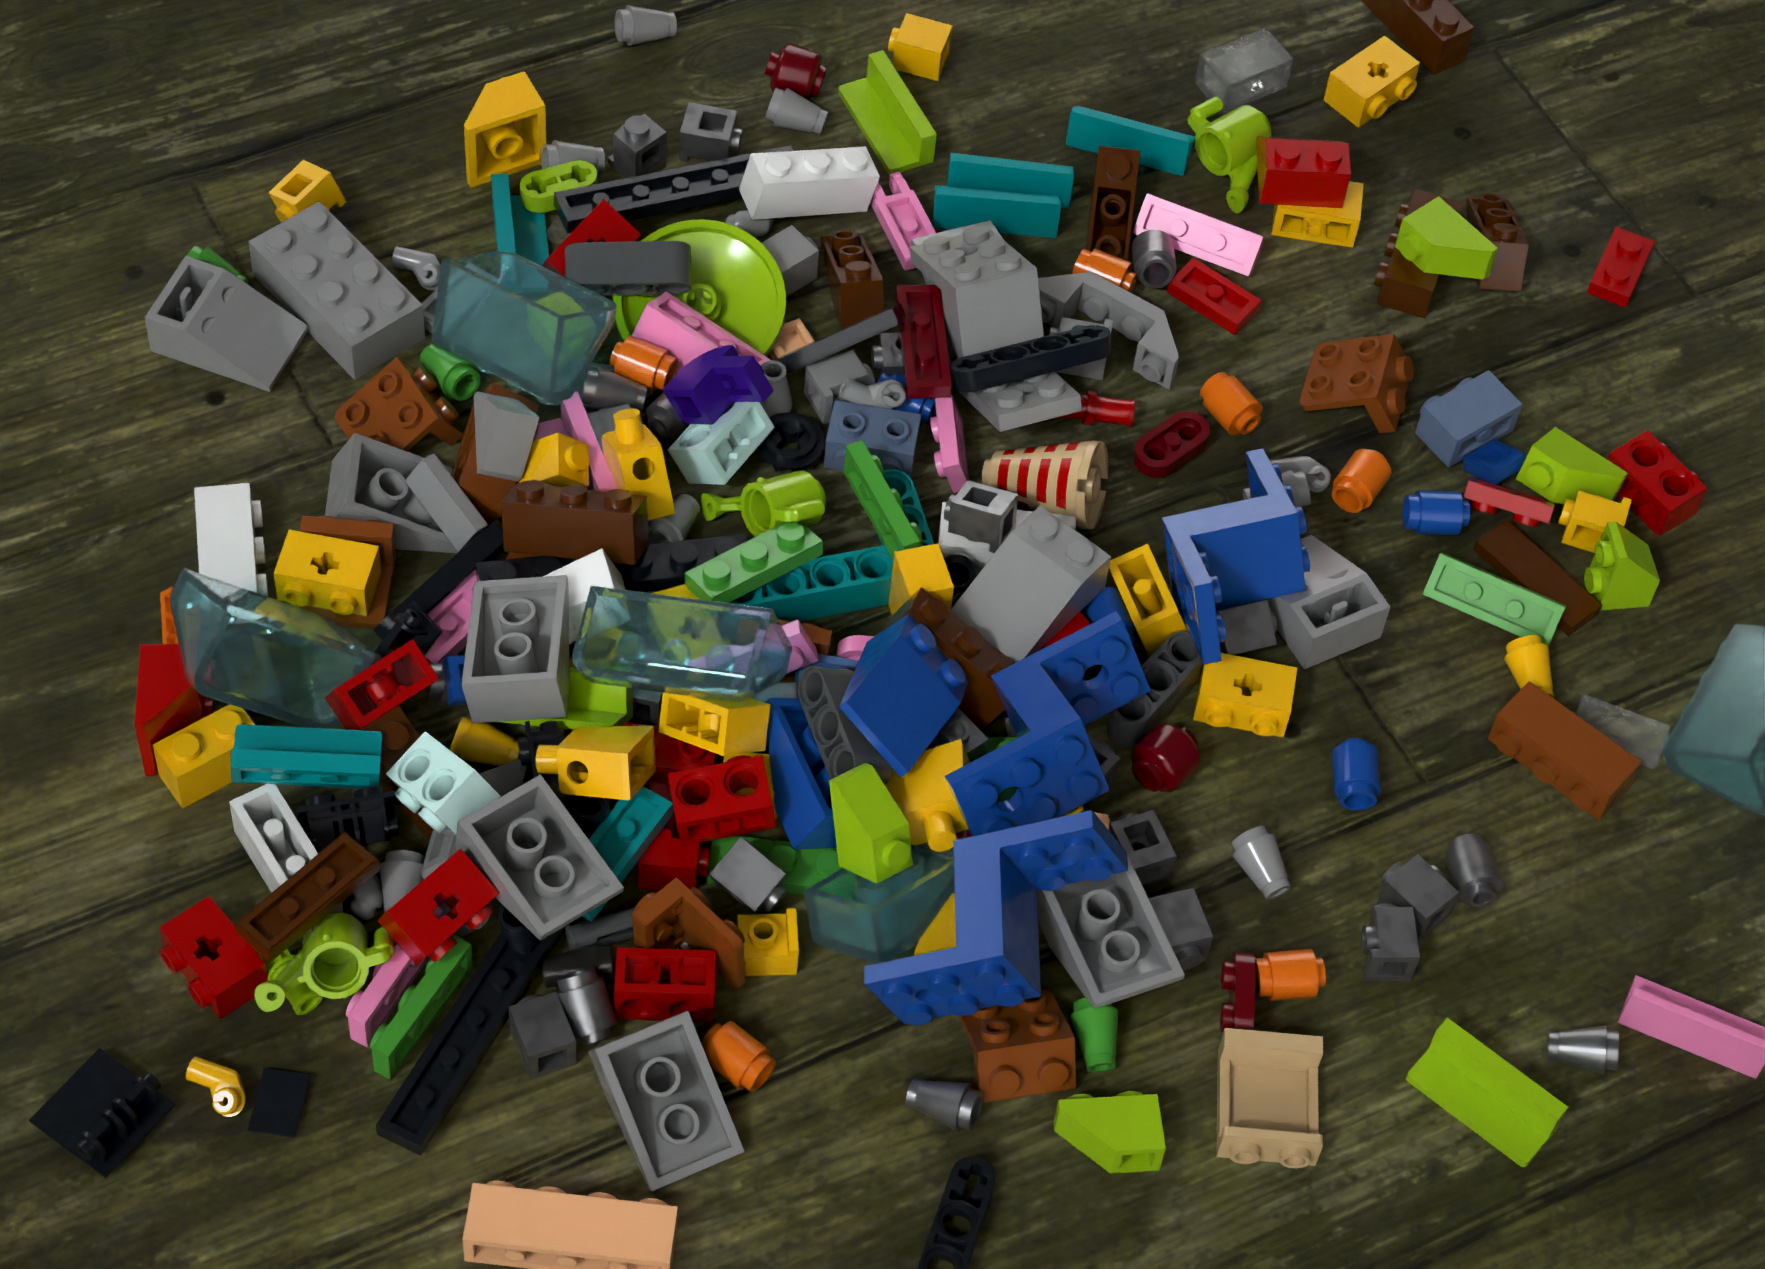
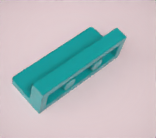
(1158, 146)
(1011, 176)
(1008, 211)
(516, 227)
(306, 756)
(629, 833)

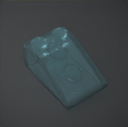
(884, 917)

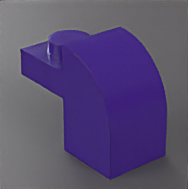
(713, 383)

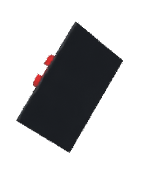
(279, 1102)

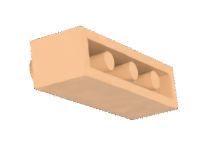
(566, 1230)

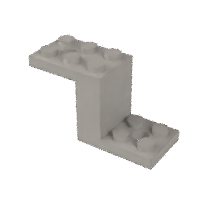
(988, 305)

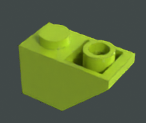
(1621, 570)
(1114, 1131)

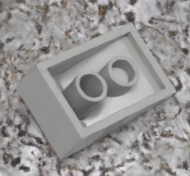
(371, 485)
(1033, 585)
(518, 650)
(537, 858)
(1108, 937)
(666, 1100)

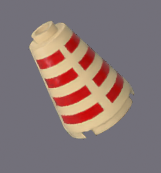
(1055, 476)

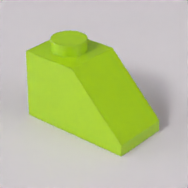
(1445, 242)
(1562, 466)
(869, 826)

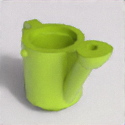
(1229, 145)
(772, 502)
(331, 962)

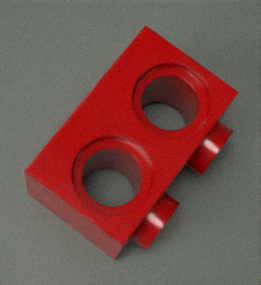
(1658, 483)
(723, 812)
(663, 983)

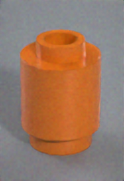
(1108, 267)
(643, 363)
(1231, 404)
(1361, 480)
(1289, 975)
(738, 1056)

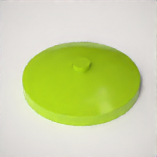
(732, 283)

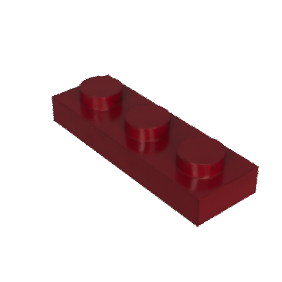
(923, 342)

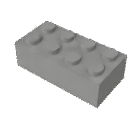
(337, 290)

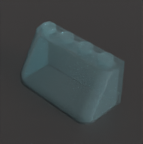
(520, 322)
(679, 645)
(262, 651)
(1723, 725)

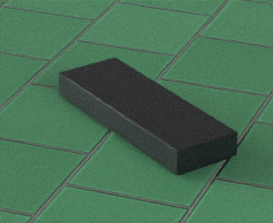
(843, 338)

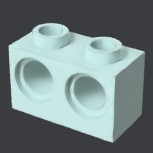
(718, 450)
(439, 784)

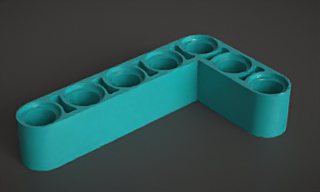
(845, 572)

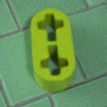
(553, 180)

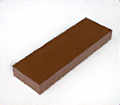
(1528, 566)
(307, 897)

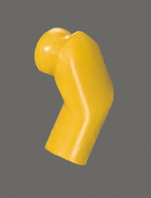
(223, 1082)

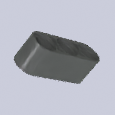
(630, 267)
(1162, 672)
(836, 737)

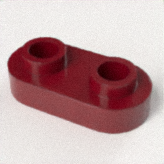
(1167, 445)
(1239, 979)

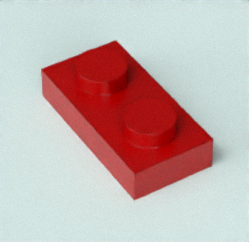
(1620, 267)
(1214, 296)
(1526, 507)

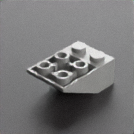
(222, 325)
(1335, 611)

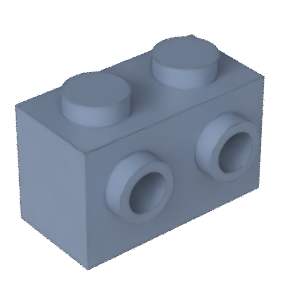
(1467, 417)
(885, 432)

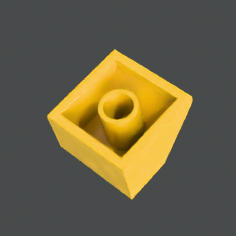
(504, 129)

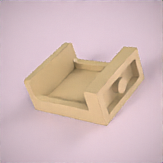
(1268, 1097)

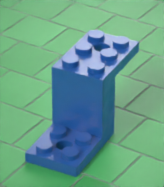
(1235, 554)
(1048, 711)
(997, 918)

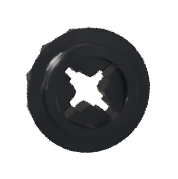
(792, 428)

